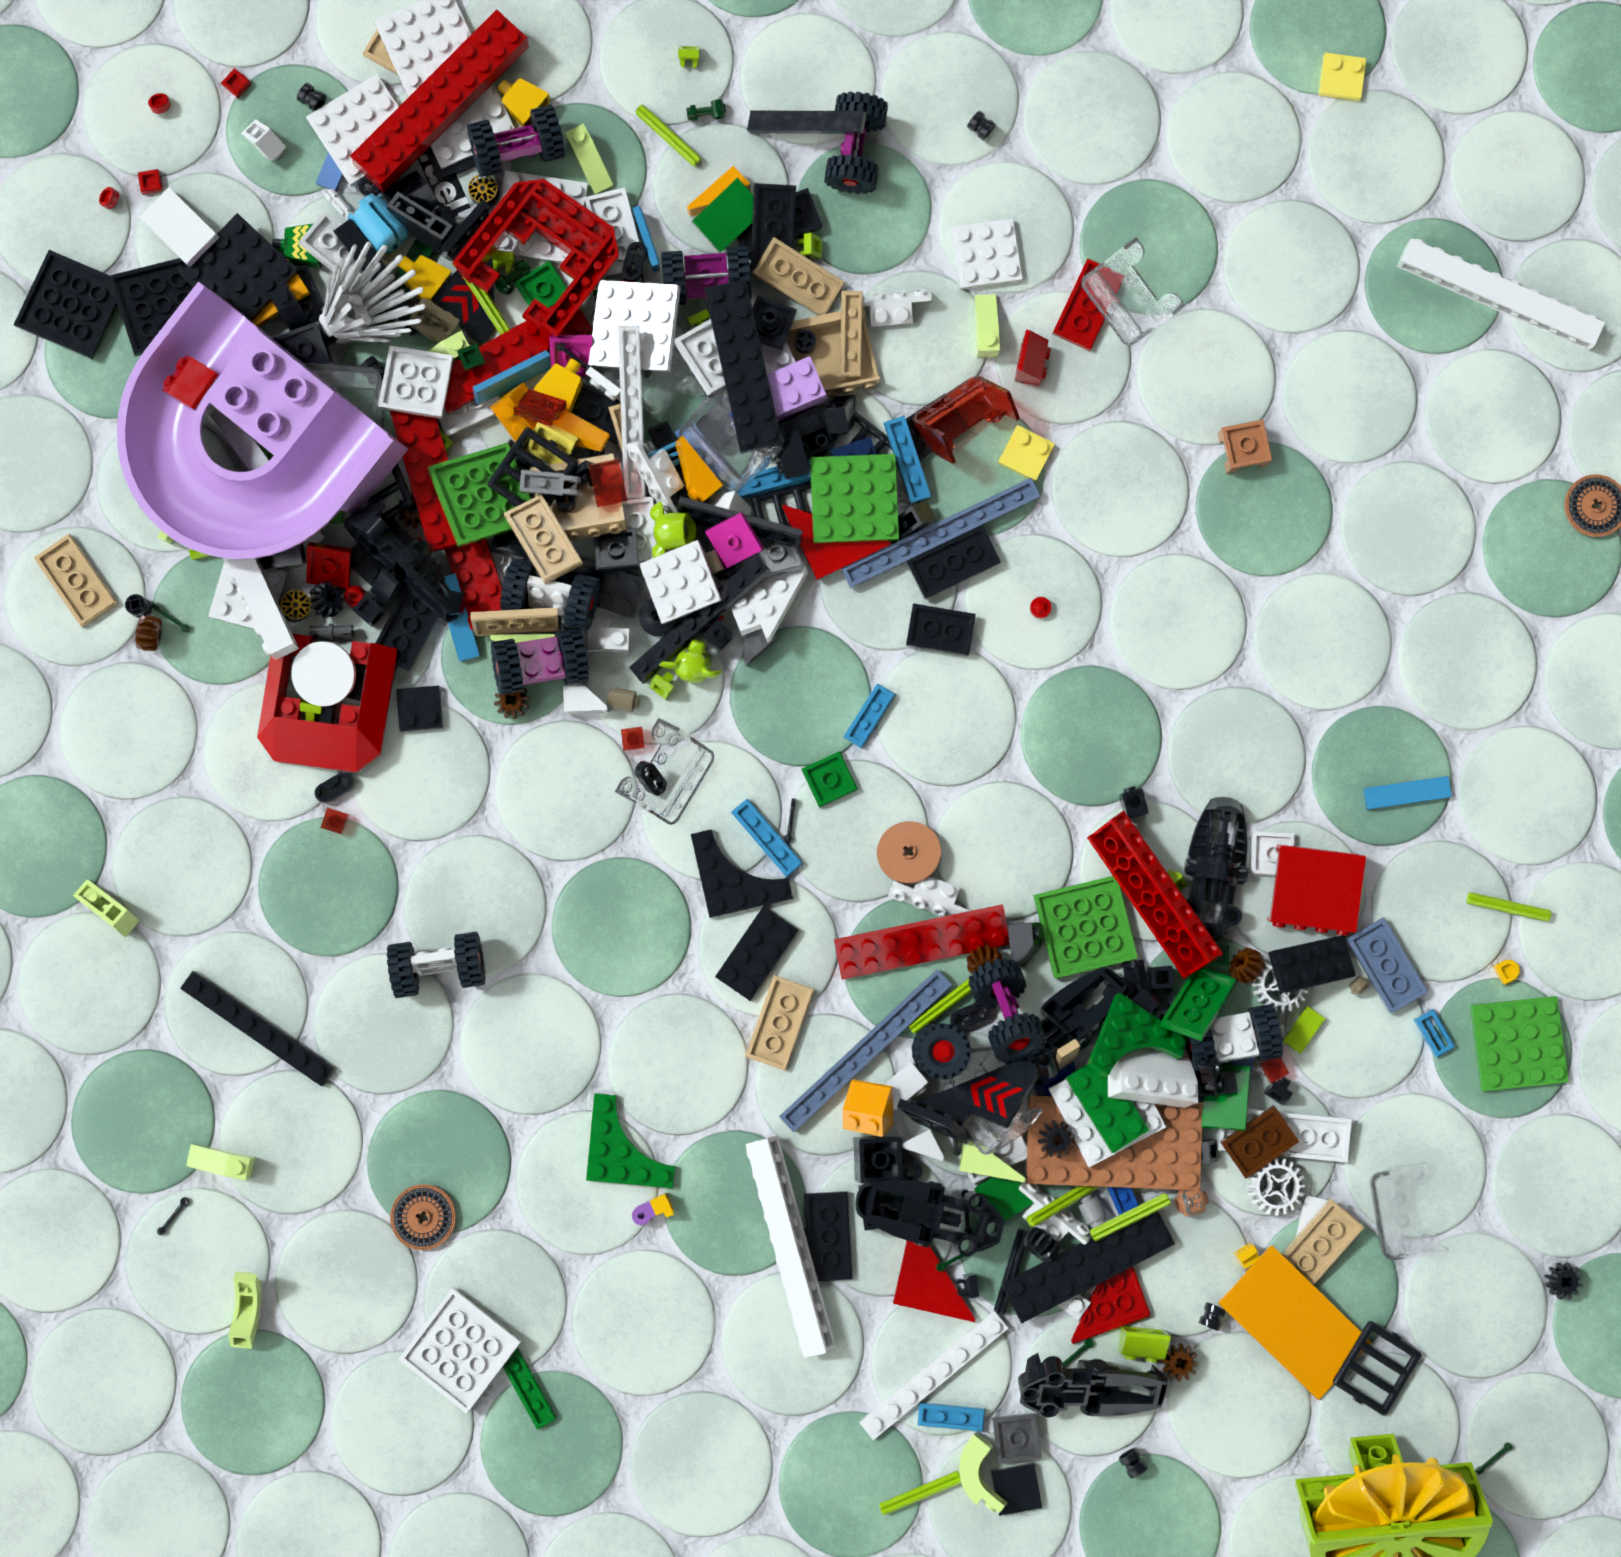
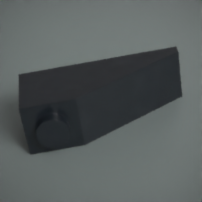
(420, 222)

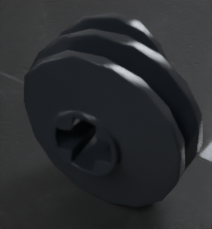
(648, 621)

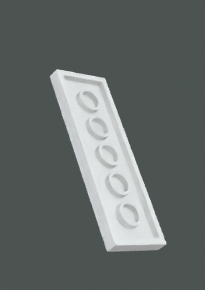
(1318, 1135)

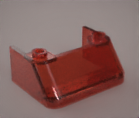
(960, 410)

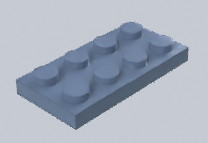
(1386, 965)

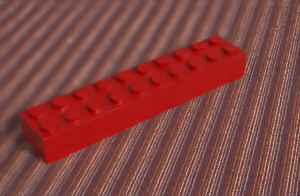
(440, 100)

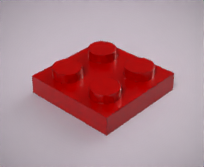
(328, 564)

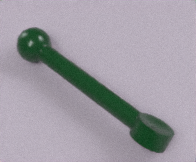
(185, 628)
(941, 1266)
(1088, 1343)
(1507, 1447)

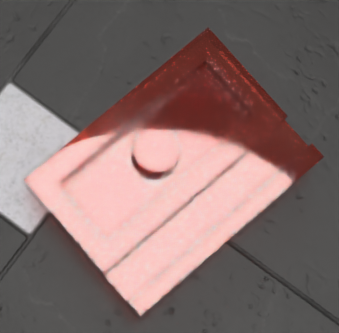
(540, 407)
(607, 482)

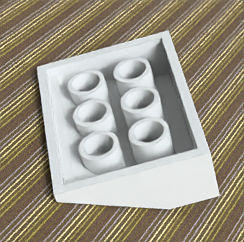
(1154, 1078)

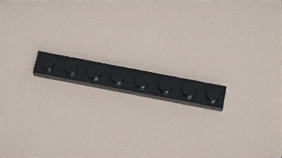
(700, 620)
(257, 1028)

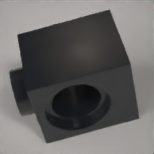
(369, 610)
(718, 636)
(1132, 812)

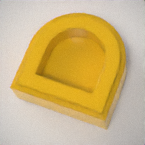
(1507, 971)

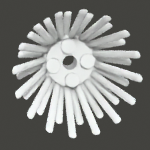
(350, 312)

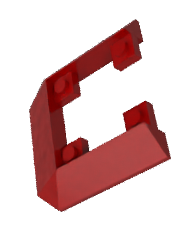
(560, 220)
(326, 745)

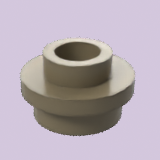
(1358, 985)

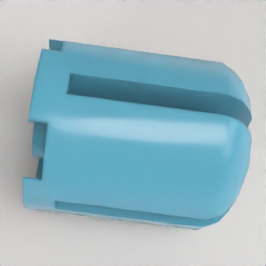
(378, 224)

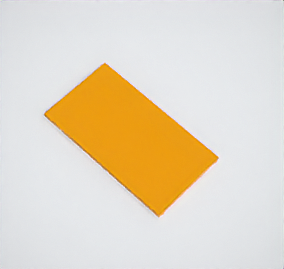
(1292, 1321)

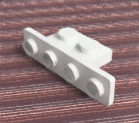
(894, 308)
(658, 474)
(929, 895)
(1058, 1224)

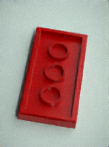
(1080, 317)

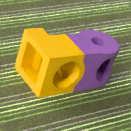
(652, 1208)

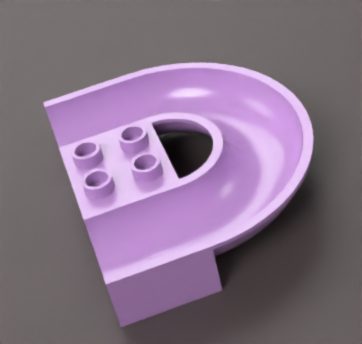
(321, 443)

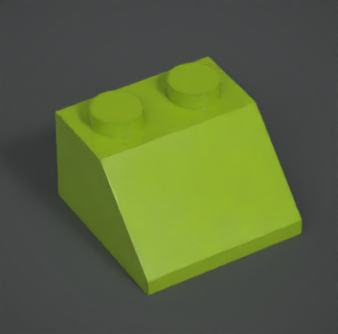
(1143, 1342)

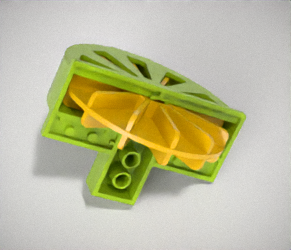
(1393, 1506)

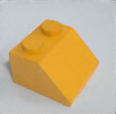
(505, 414)
(868, 1108)

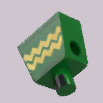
(291, 248)

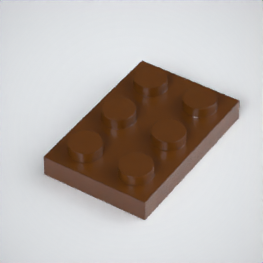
(1261, 1143)

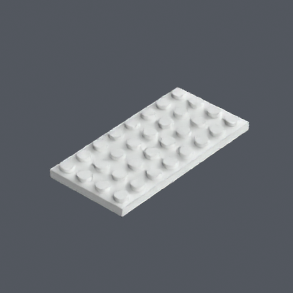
(417, 44)

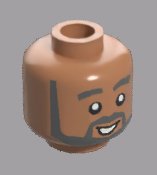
(1191, 1202)

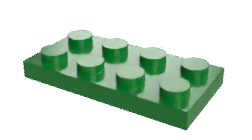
(1198, 1003)
(1112, 1117)

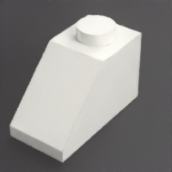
(264, 140)
(609, 640)
(581, 700)

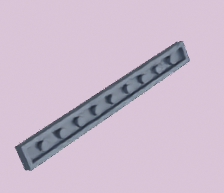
(940, 532)
(865, 1050)

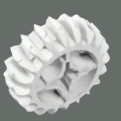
(1262, 990)
(1268, 1191)

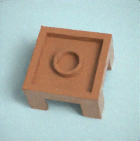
(1245, 445)

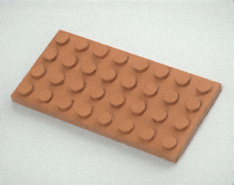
(1158, 1162)

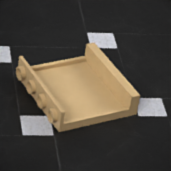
(827, 354)
(587, 518)

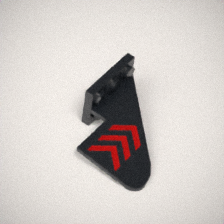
(455, 294)
(990, 1096)

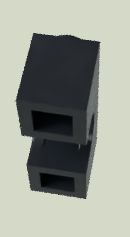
(1161, 986)

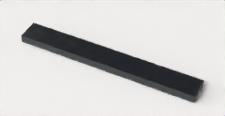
(663, 436)

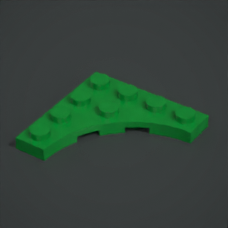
(1131, 1029)
(614, 1157)

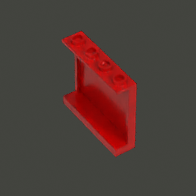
(1317, 889)

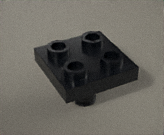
(773, 321)

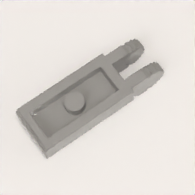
(547, 483)

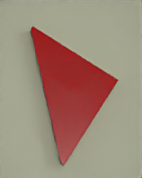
(828, 557)
(926, 1288)
(1112, 1305)

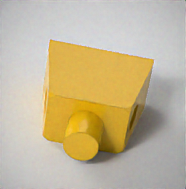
(522, 98)
(428, 275)
(562, 383)

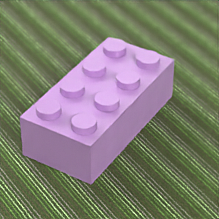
(796, 388)

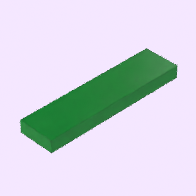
(529, 1390)

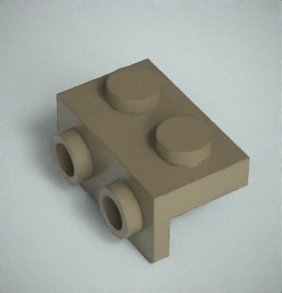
(435, 322)

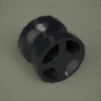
(805, 337)

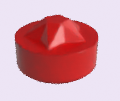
(159, 103)
(109, 197)
(354, 595)
(1040, 607)

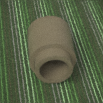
(623, 699)

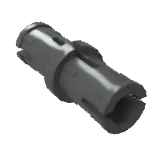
(331, 631)

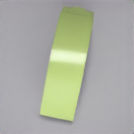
(247, 1310)
(971, 1473)

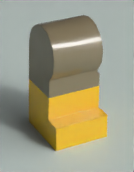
(1246, 1256)

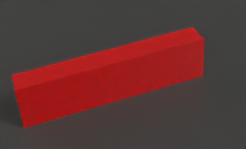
(1154, 895)

